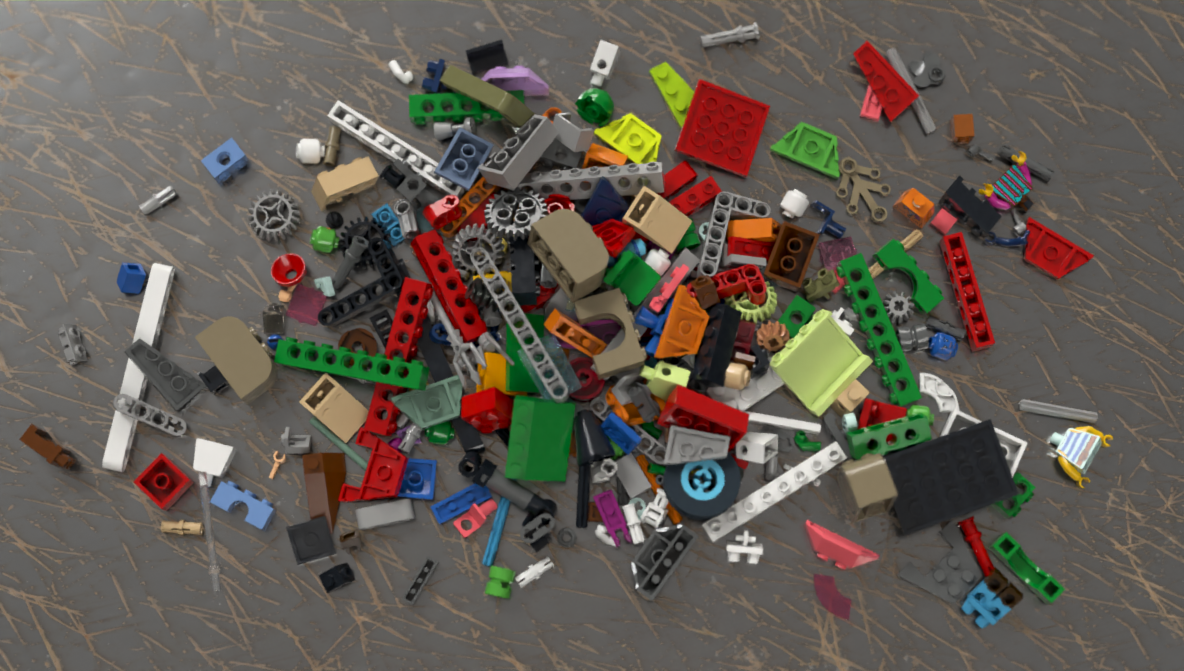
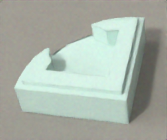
(325, 285)

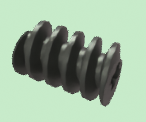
(479, 291)

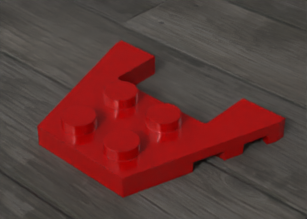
(383, 471)

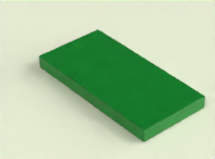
(516, 375)

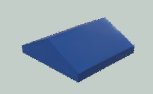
(419, 479)

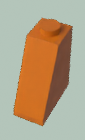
(758, 229)

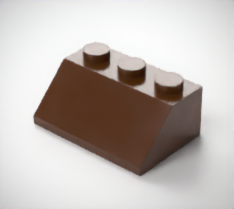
(791, 256)

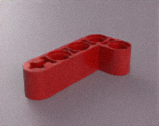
(741, 284)

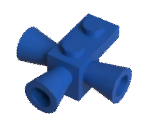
(657, 324)

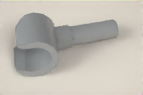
(1020, 228)

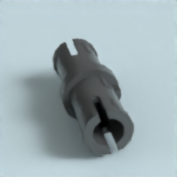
(945, 327)

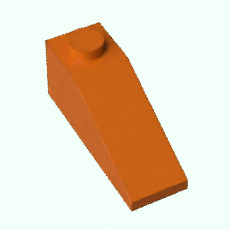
(574, 334)

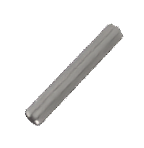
(1058, 411)

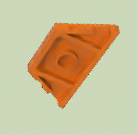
(683, 326)

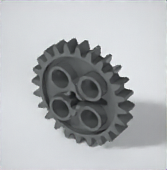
(504, 208)

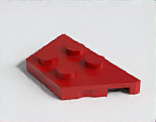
(614, 235)
(1052, 251)

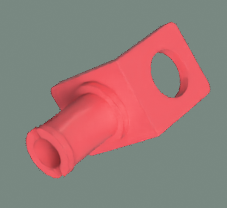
(476, 516)

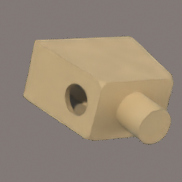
(850, 398)

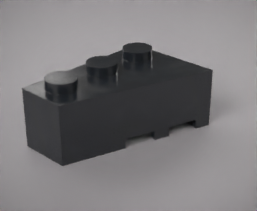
(969, 209)

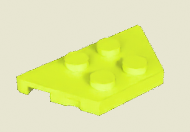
(631, 138)

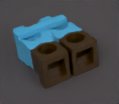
(990, 599)

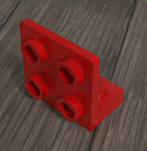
(878, 412)

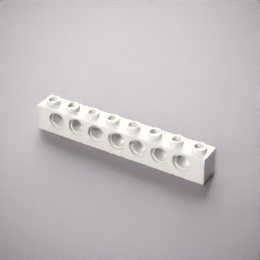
(390, 146)
(774, 492)

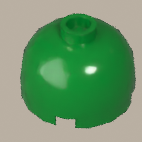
(595, 106)

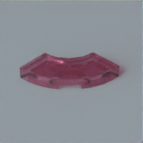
(830, 597)

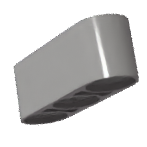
(385, 514)

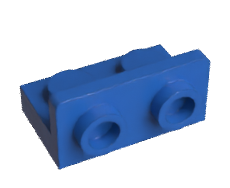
(620, 433)

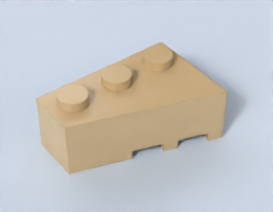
(343, 181)

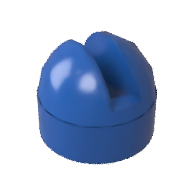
(273, 346)

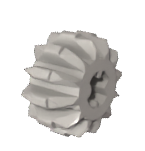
(898, 300)

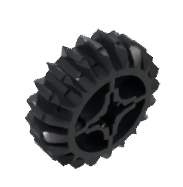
(369, 227)

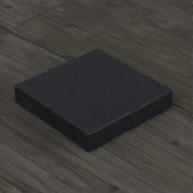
(311, 540)

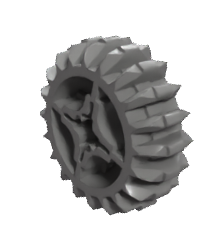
(270, 222)
(462, 247)

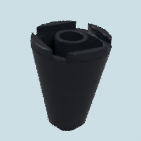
(590, 439)

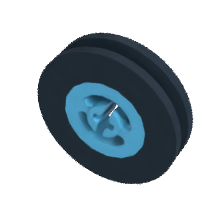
(696, 503)

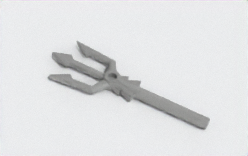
(457, 343)

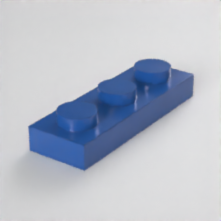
(460, 502)

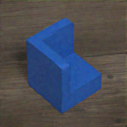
(131, 278)

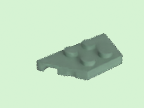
(434, 405)

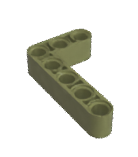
(487, 95)

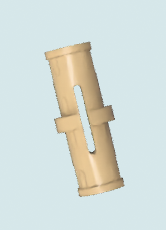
(181, 527)

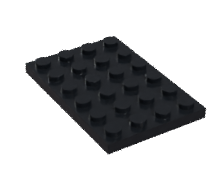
(949, 477)

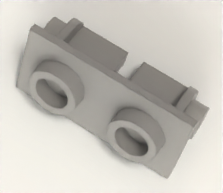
(70, 336)

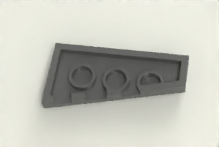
(168, 378)

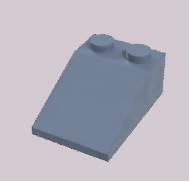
(463, 158)

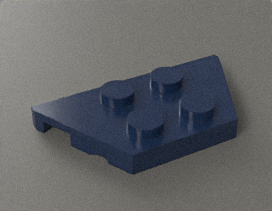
(604, 204)

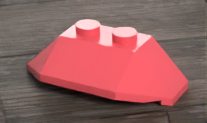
(837, 548)

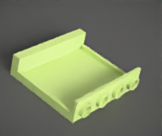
(819, 362)

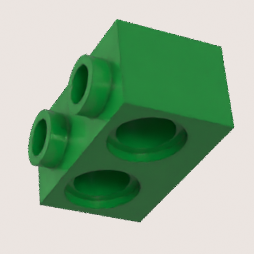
(1017, 500)

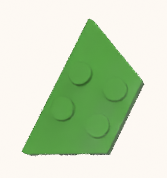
(810, 148)

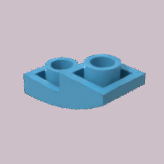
(390, 221)

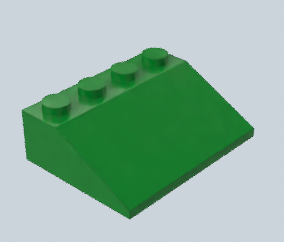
(539, 439)

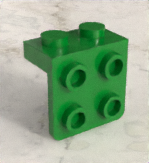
(632, 277)

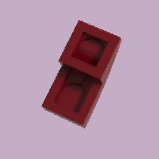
(743, 338)

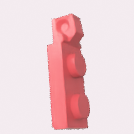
(667, 289)

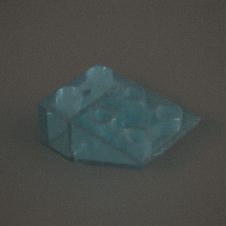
(561, 363)

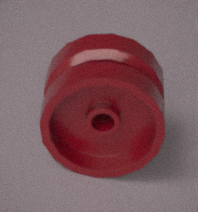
(593, 387)

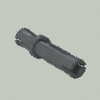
(1033, 166)

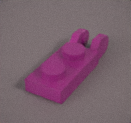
(611, 515)

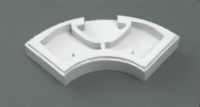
(939, 391)

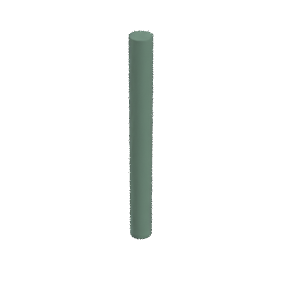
(338, 442)

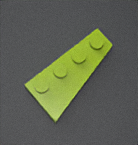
(673, 90)

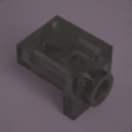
(273, 319)

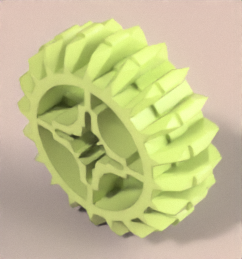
(752, 311)

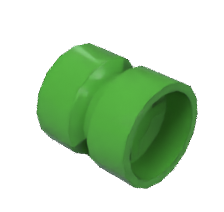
(500, 582)

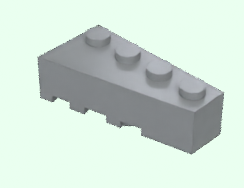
(520, 153)

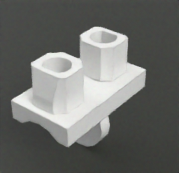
(736, 547)

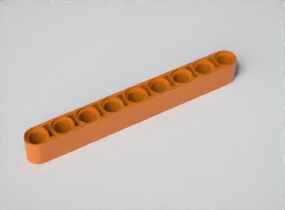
(479, 191)

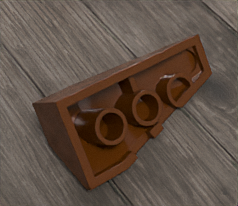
(324, 480)

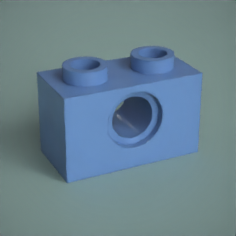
(214, 160)

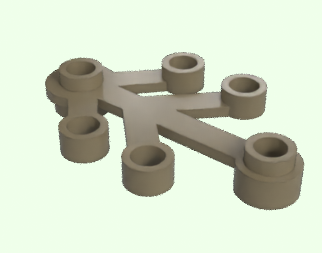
(860, 187)

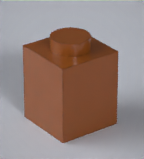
(962, 128)

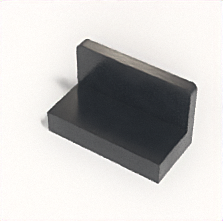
(486, 57)

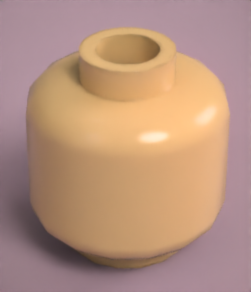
(737, 376)

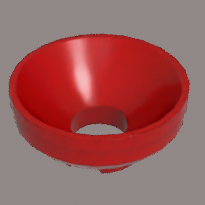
(285, 265)

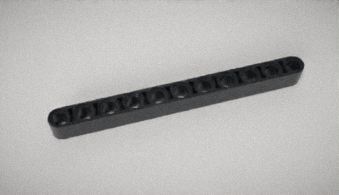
(440, 370)

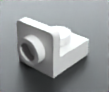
(845, 325)

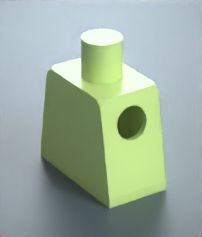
(664, 378)

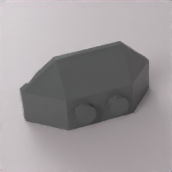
(660, 558)

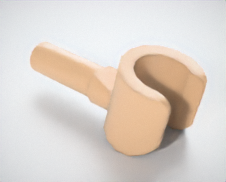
(285, 296)
(277, 463)

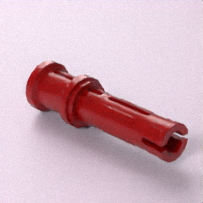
(973, 536)

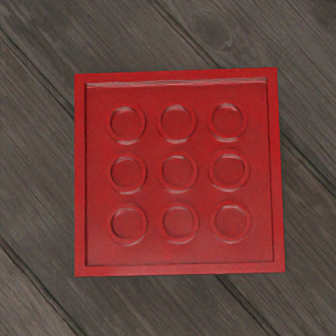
(722, 128)

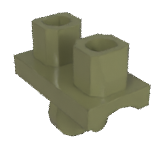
(821, 286)

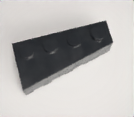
(523, 272)
(716, 345)

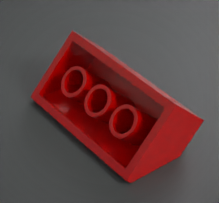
(700, 413)

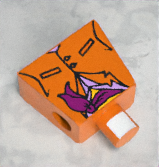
(915, 207)

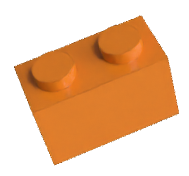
(603, 157)

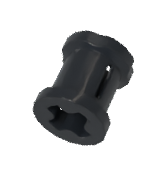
(392, 177)

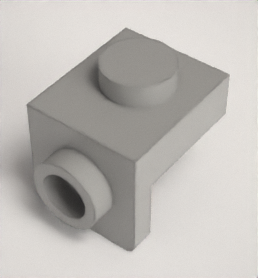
(295, 443)

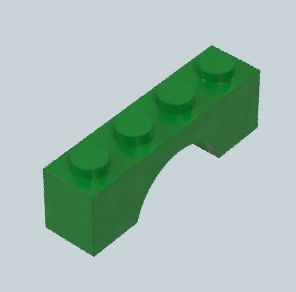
(924, 294)
(1030, 574)

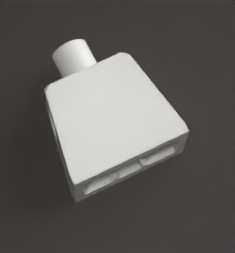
(607, 55)
(757, 447)
(212, 458)

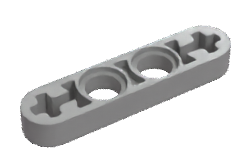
(148, 417)

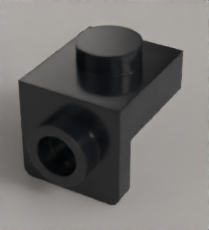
(761, 361)
(336, 577)

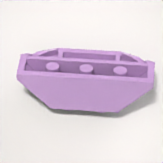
(516, 79)

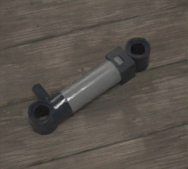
(489, 476)

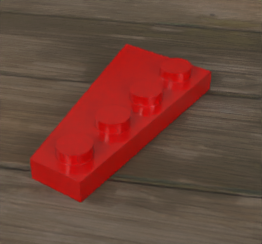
(888, 86)

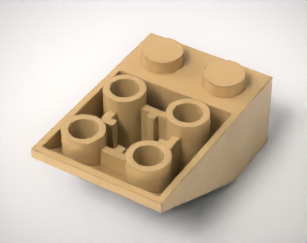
(657, 220)
(335, 407)

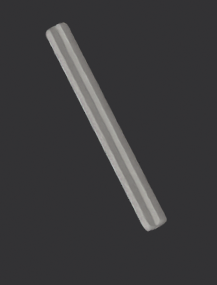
(918, 104)

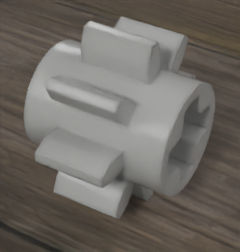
(471, 357)

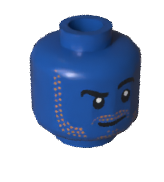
(942, 346)

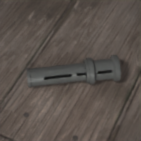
(352, 256)

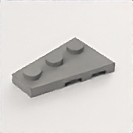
(694, 446)

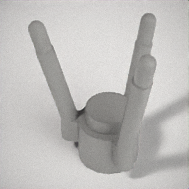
(488, 344)

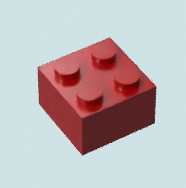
(488, 410)
(163, 482)

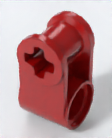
(442, 213)

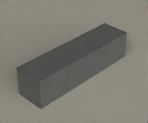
(420, 580)

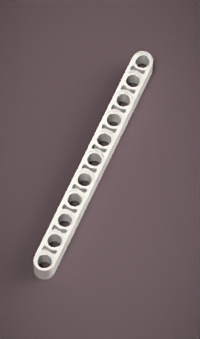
(134, 381)

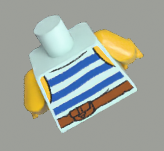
(1078, 450)

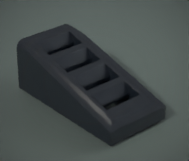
(374, 318)

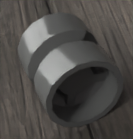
(914, 337)

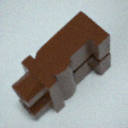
(55, 454)

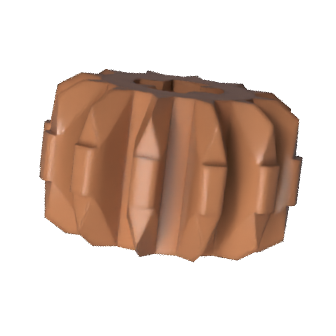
(772, 336)

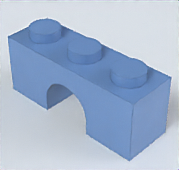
(259, 512)

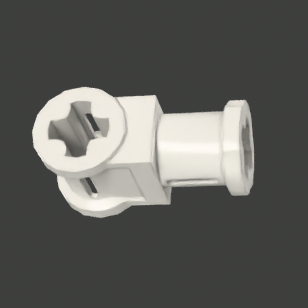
(656, 511)

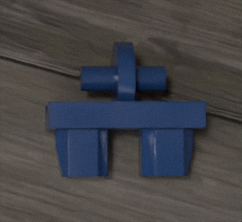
(435, 68)

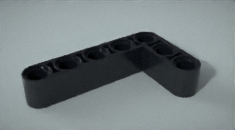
(369, 290)

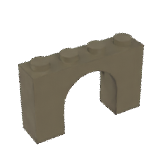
(613, 306)

